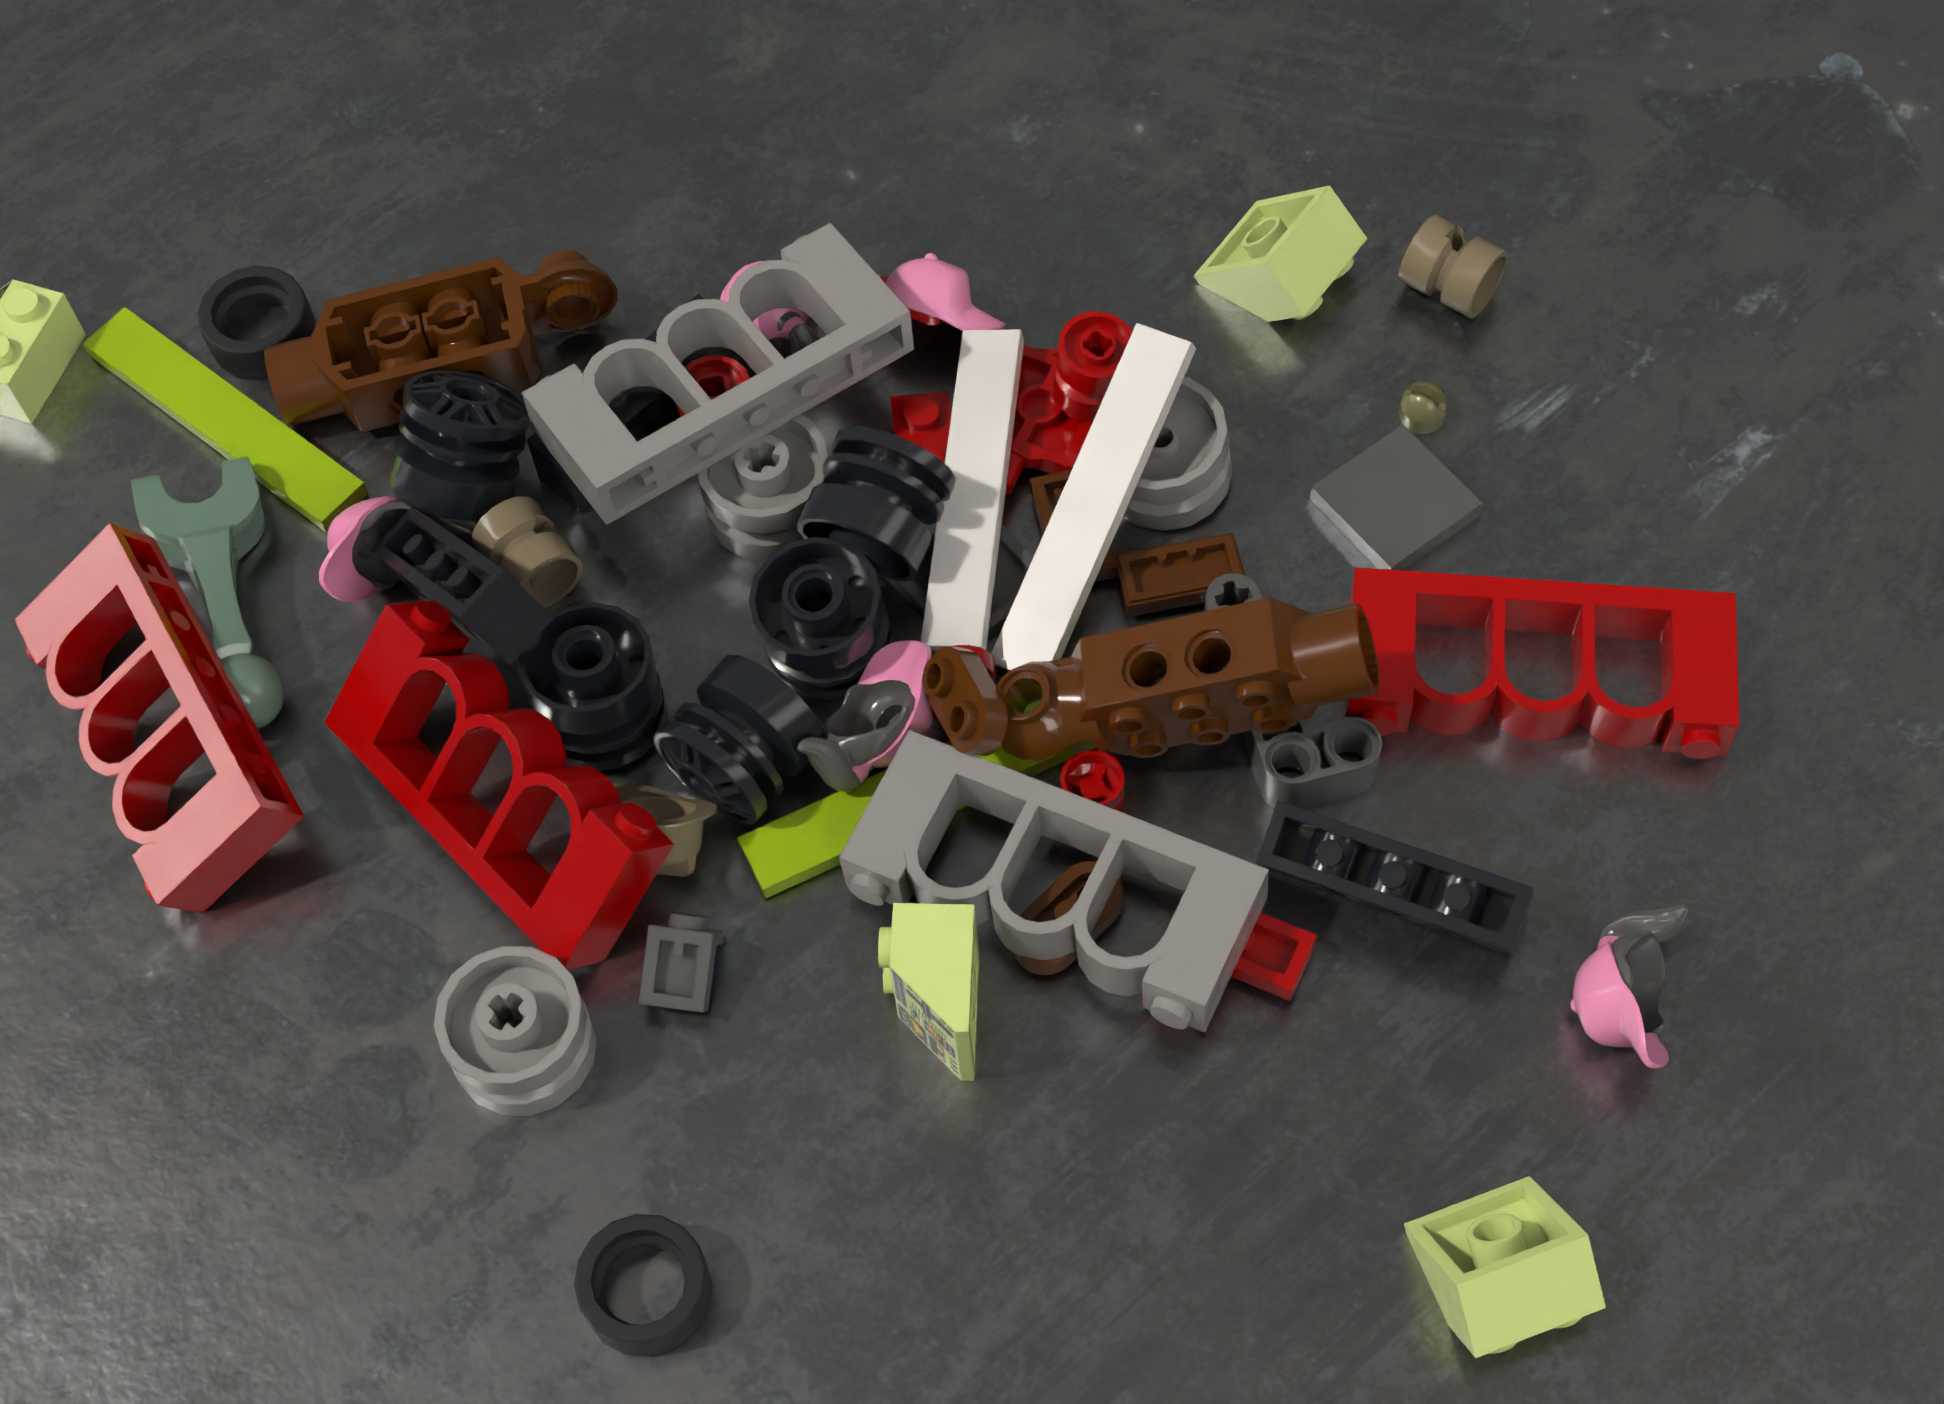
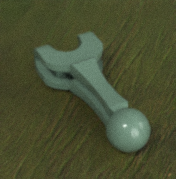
(208, 544)

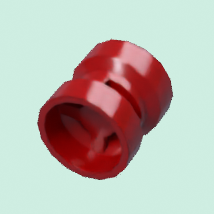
(1094, 777)

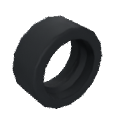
(239, 292)
(611, 1244)

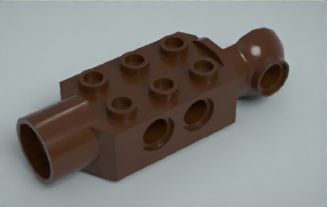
(451, 320)
(1191, 680)

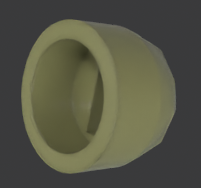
(1423, 408)

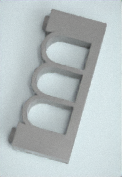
(816, 275)
(1177, 977)

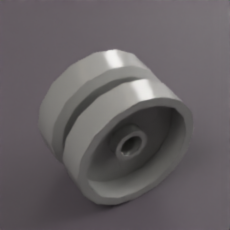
(1187, 465)
(763, 488)
(515, 1030)

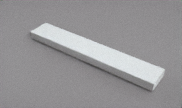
(1094, 498)
(972, 517)

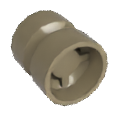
(1457, 268)
(527, 546)

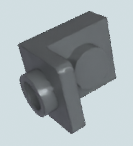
(679, 963)

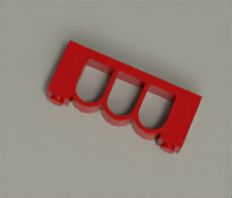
(1697, 658)
(245, 805)
(611, 844)

